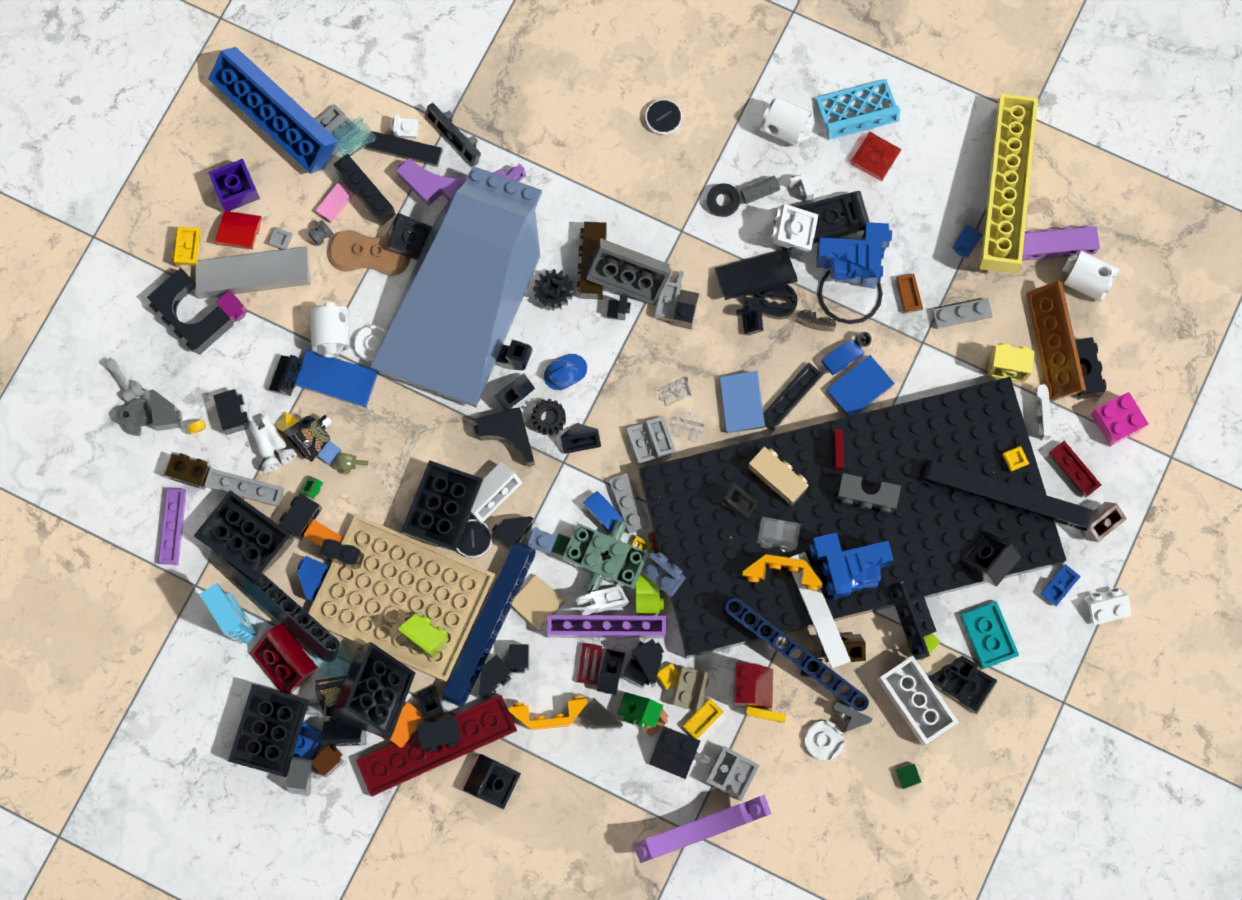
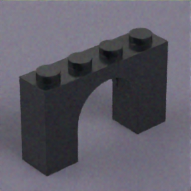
(166, 301)

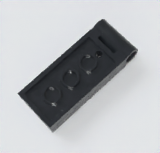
(829, 213)

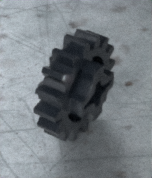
(560, 287)

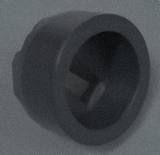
(865, 336)

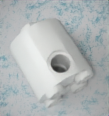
(787, 121)
(1089, 275)
(329, 329)

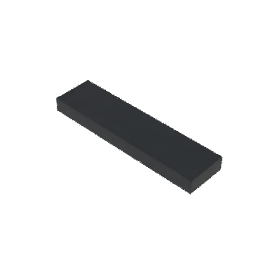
(406, 149)
(791, 396)

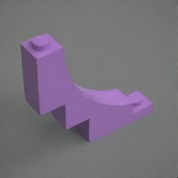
(431, 186)
(702, 829)

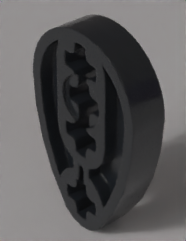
(773, 310)

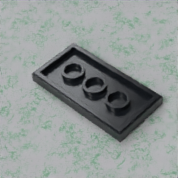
(755, 274)

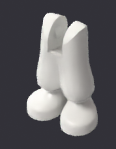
(268, 441)

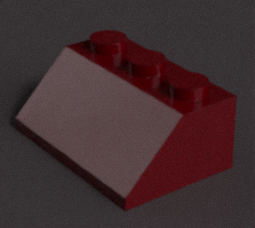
(283, 659)

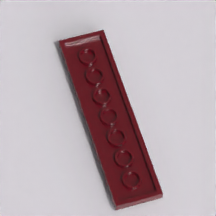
(397, 765)

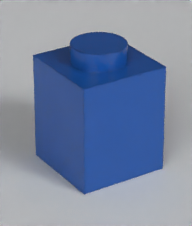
(967, 241)

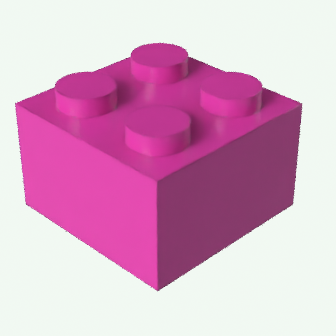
(1119, 419)

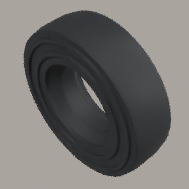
(723, 188)

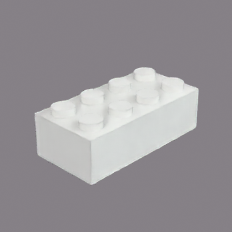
(917, 701)

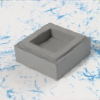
(280, 239)

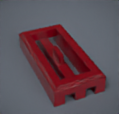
(838, 450)
(587, 680)

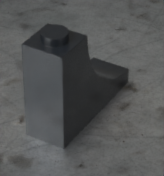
(506, 427)

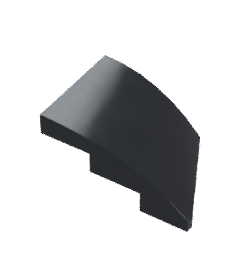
(964, 683)

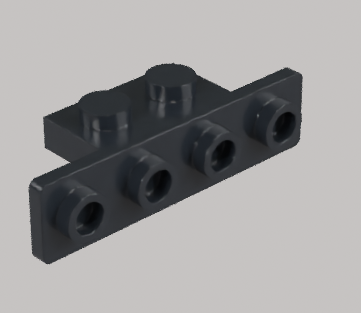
(914, 618)

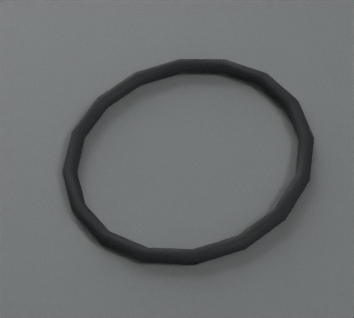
(844, 320)

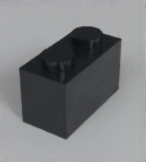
(231, 411)
(300, 515)
(439, 734)

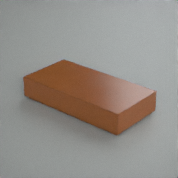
(909, 293)

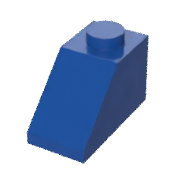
(311, 576)

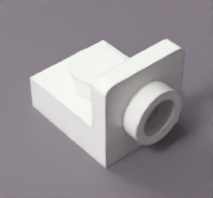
(404, 127)
(805, 187)

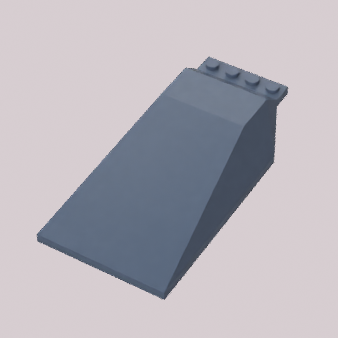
(464, 289)

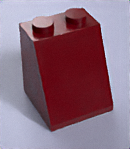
(752, 686)

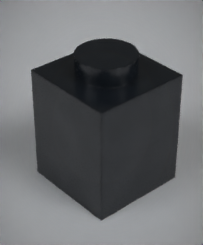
(519, 658)

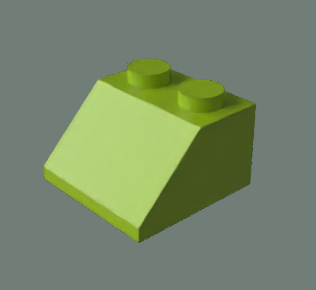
(424, 635)

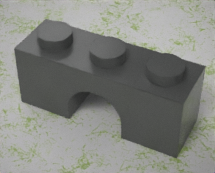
(884, 500)

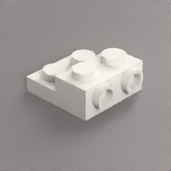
(793, 227)

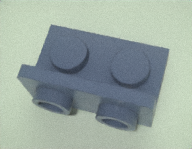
(663, 574)

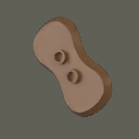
(354, 251)

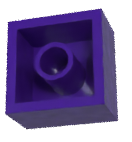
(234, 185)

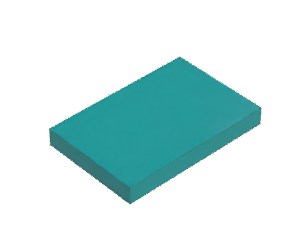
(989, 635)

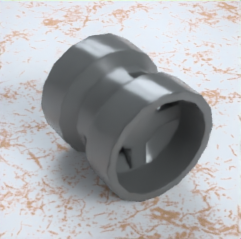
(320, 232)

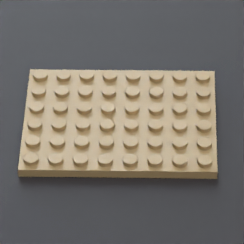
(394, 584)

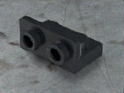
(286, 375)

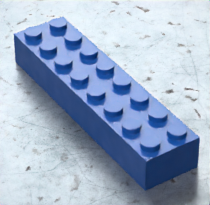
(273, 110)

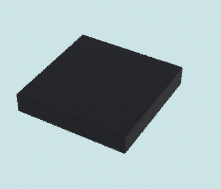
(408, 236)

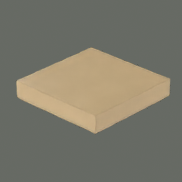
(537, 602)

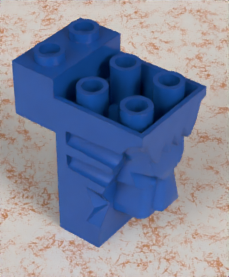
(856, 259)
(852, 568)

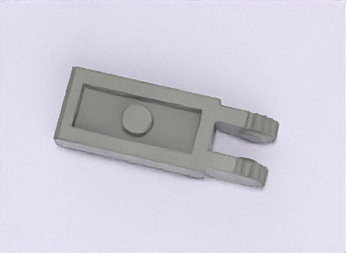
(668, 298)

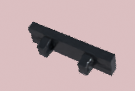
(452, 134)

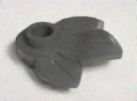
(137, 417)

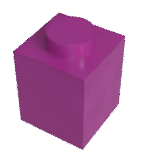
(232, 306)

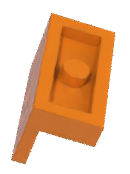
(406, 724)

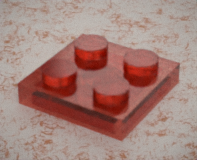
(875, 156)

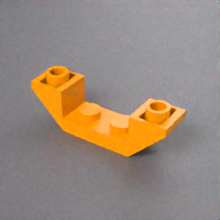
(758, 569)
(522, 713)

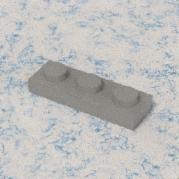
(962, 313)
(627, 503)

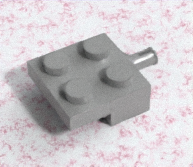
(731, 772)

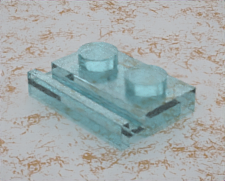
(354, 136)
(338, 667)

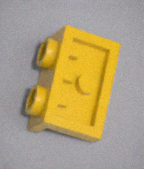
(187, 246)

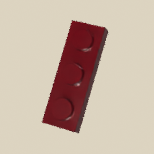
(1075, 469)

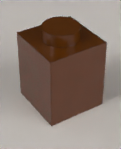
(328, 761)

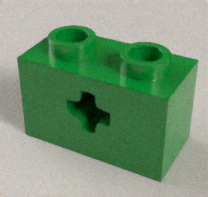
(639, 710)

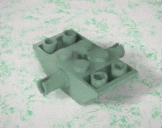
(589, 546)

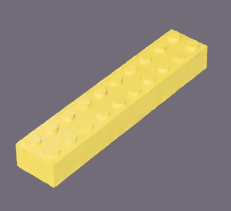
(1009, 184)

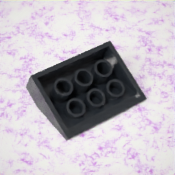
(441, 506)
(244, 536)
(373, 691)
(269, 730)

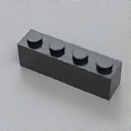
(364, 189)

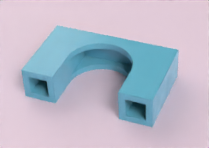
(228, 614)

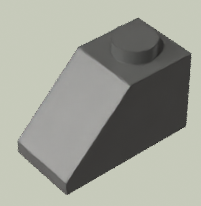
(164, 413)

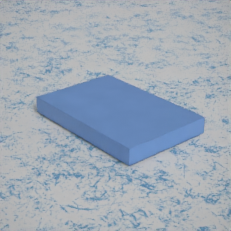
(742, 402)

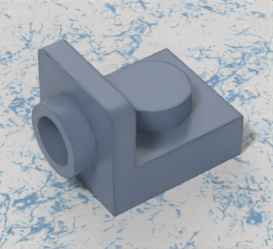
(541, 540)

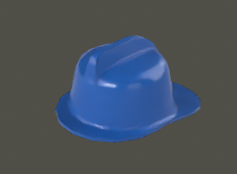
(565, 371)

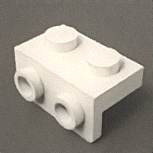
(1108, 605)

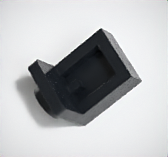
(618, 308)
(751, 319)

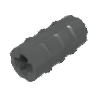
(759, 189)

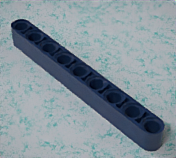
(489, 624)
(801, 661)

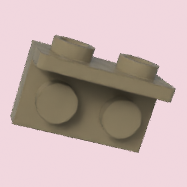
(689, 688)

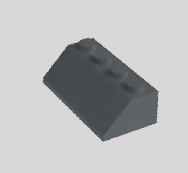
(628, 271)

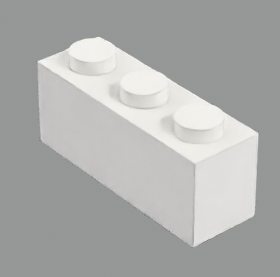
(494, 491)

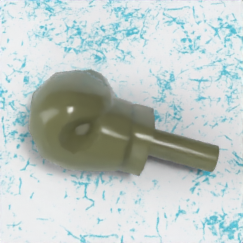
(346, 462)

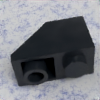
(514, 392)
(492, 676)

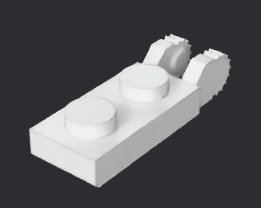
(1043, 410)
(603, 600)

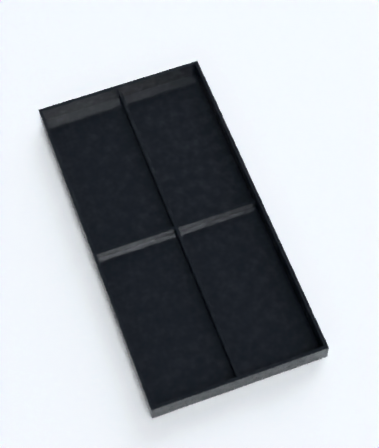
(886, 445)

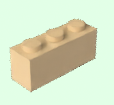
(778, 475)

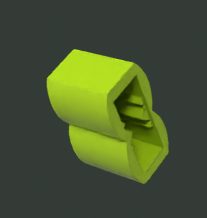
(648, 597)

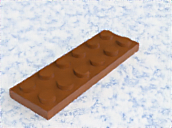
(1055, 341)

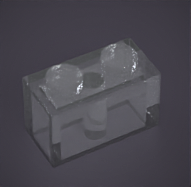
(778, 534)

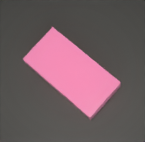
(334, 202)

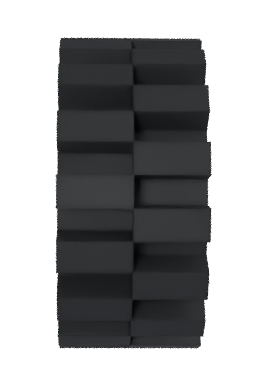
(548, 406)

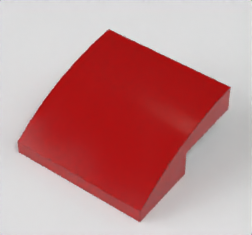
(238, 230)

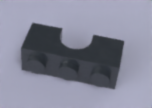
(1093, 381)

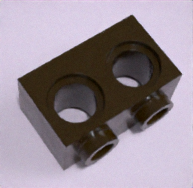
(186, 475)

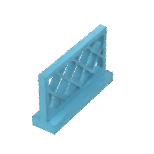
(865, 121)

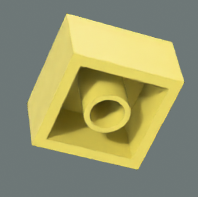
(1010, 362)

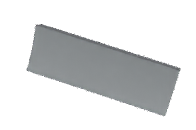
(252, 272)

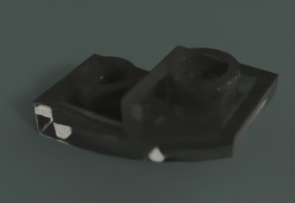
(808, 319)

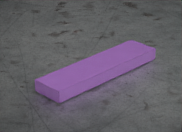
(172, 526)

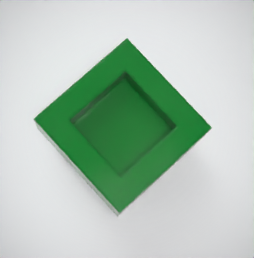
(311, 487)

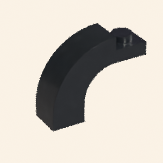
(515, 356)

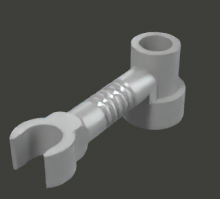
(131, 391)

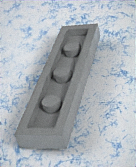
(244, 487)

